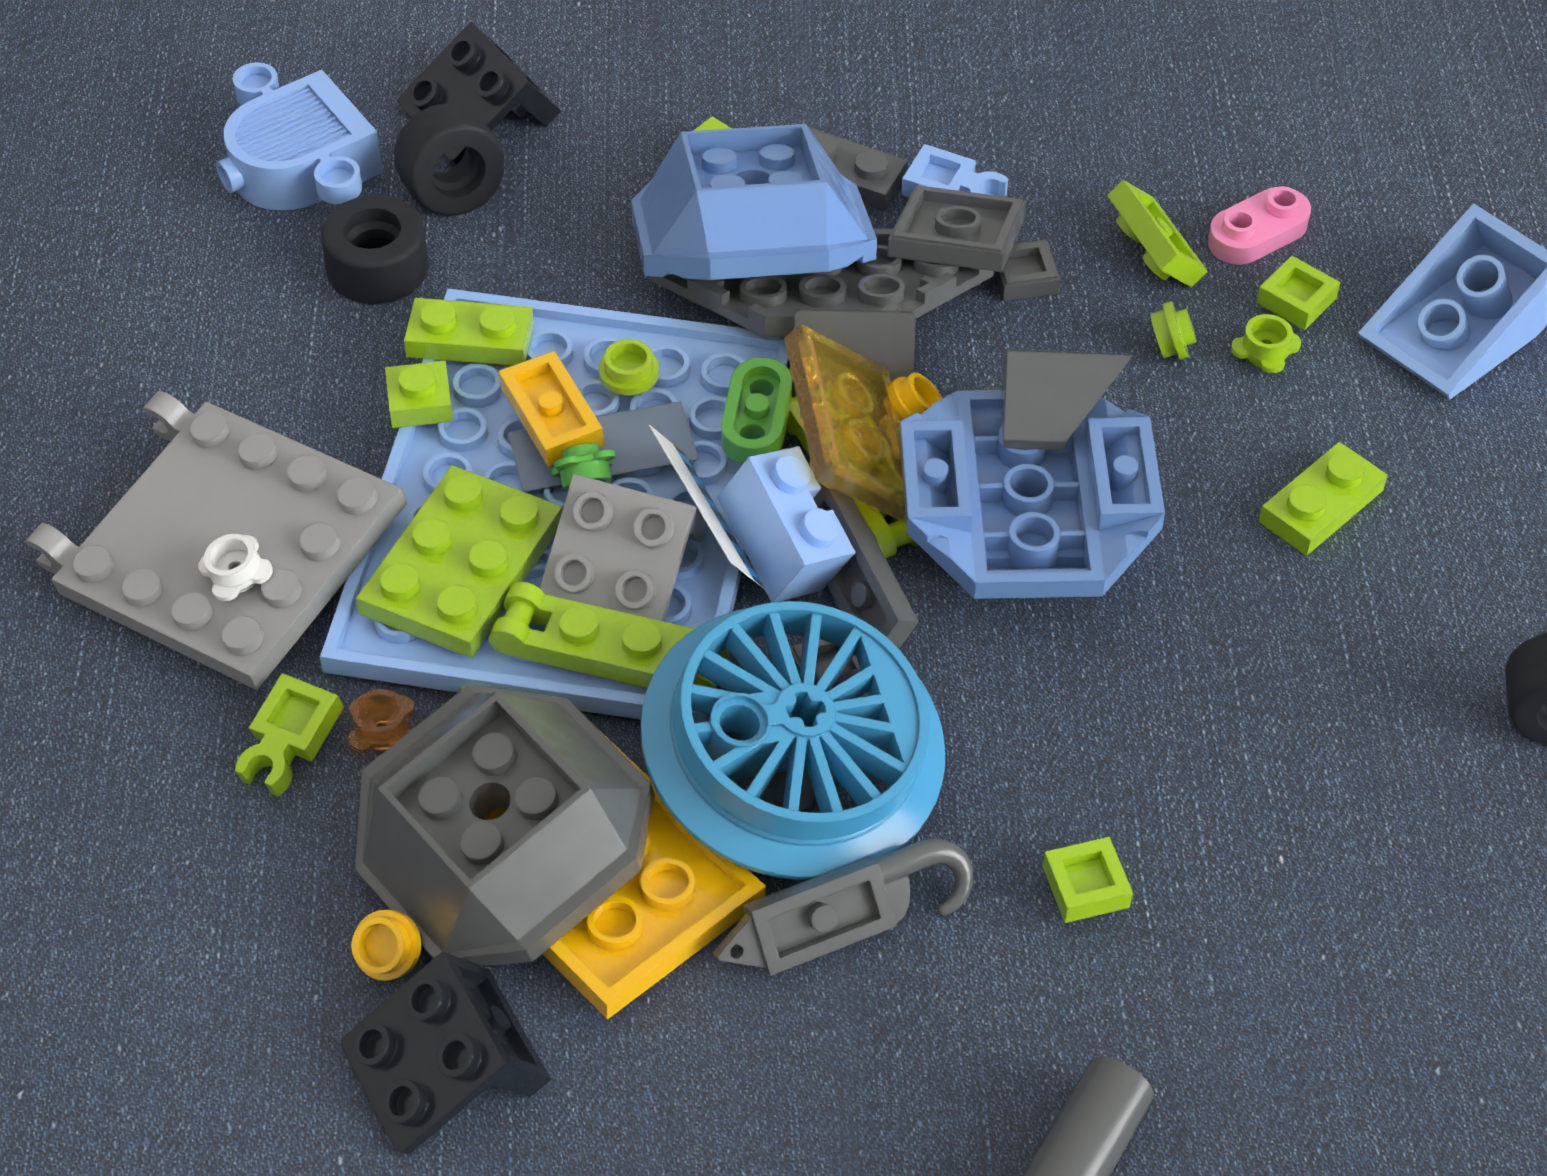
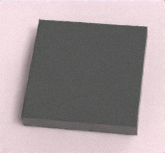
(957, 228)

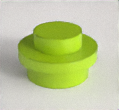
(1173, 331)
(628, 367)

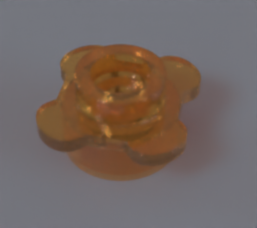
(375, 708)

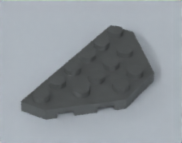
(887, 283)

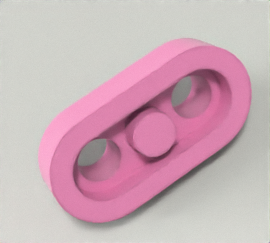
(1259, 225)

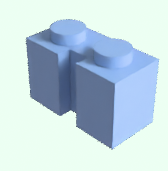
(780, 526)

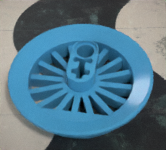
(791, 728)

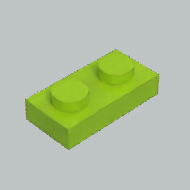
(1147, 223)
(469, 331)
(1322, 498)

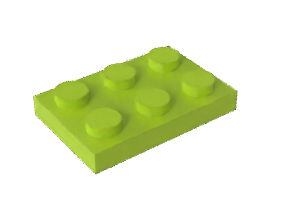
(459, 560)

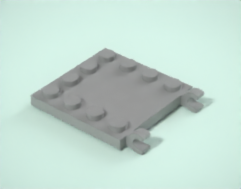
(212, 481)

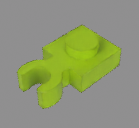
(288, 725)

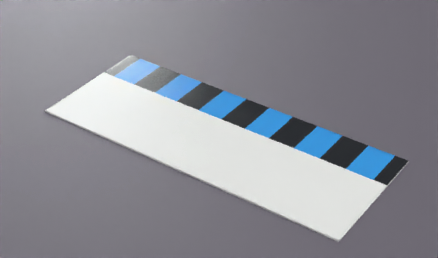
(707, 507)

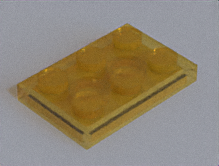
(848, 420)

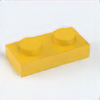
(550, 406)

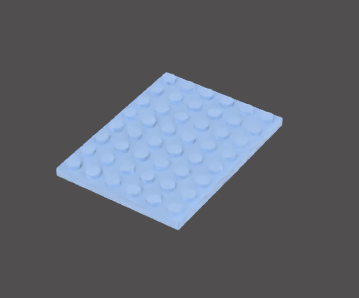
(693, 369)

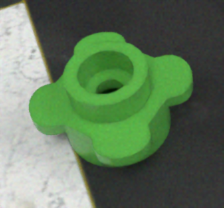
(584, 461)

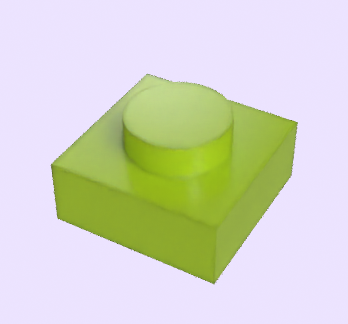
(1298, 292)
(418, 394)
(1087, 879)

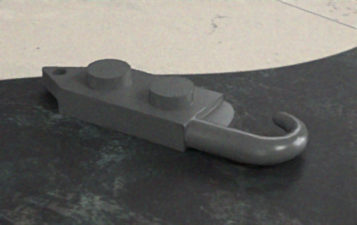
(840, 907)

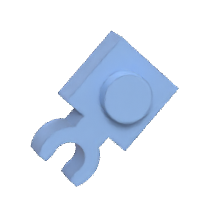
(950, 171)

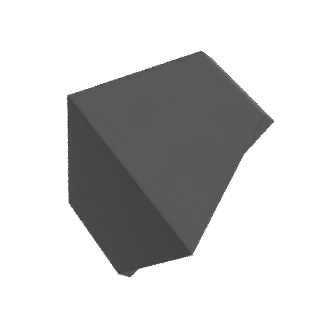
(1051, 393)

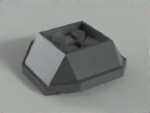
(514, 881)

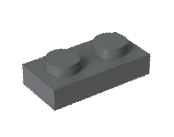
(873, 171)

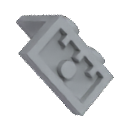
(619, 548)

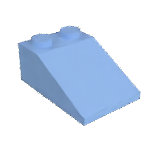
(1464, 304)

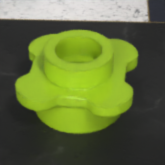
(1267, 342)

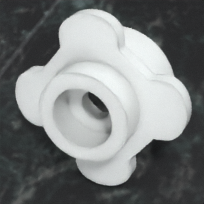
(234, 565)

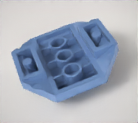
(749, 207)
(1029, 516)

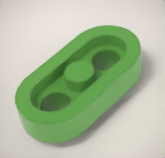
(756, 409)

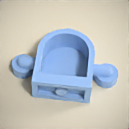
(295, 142)

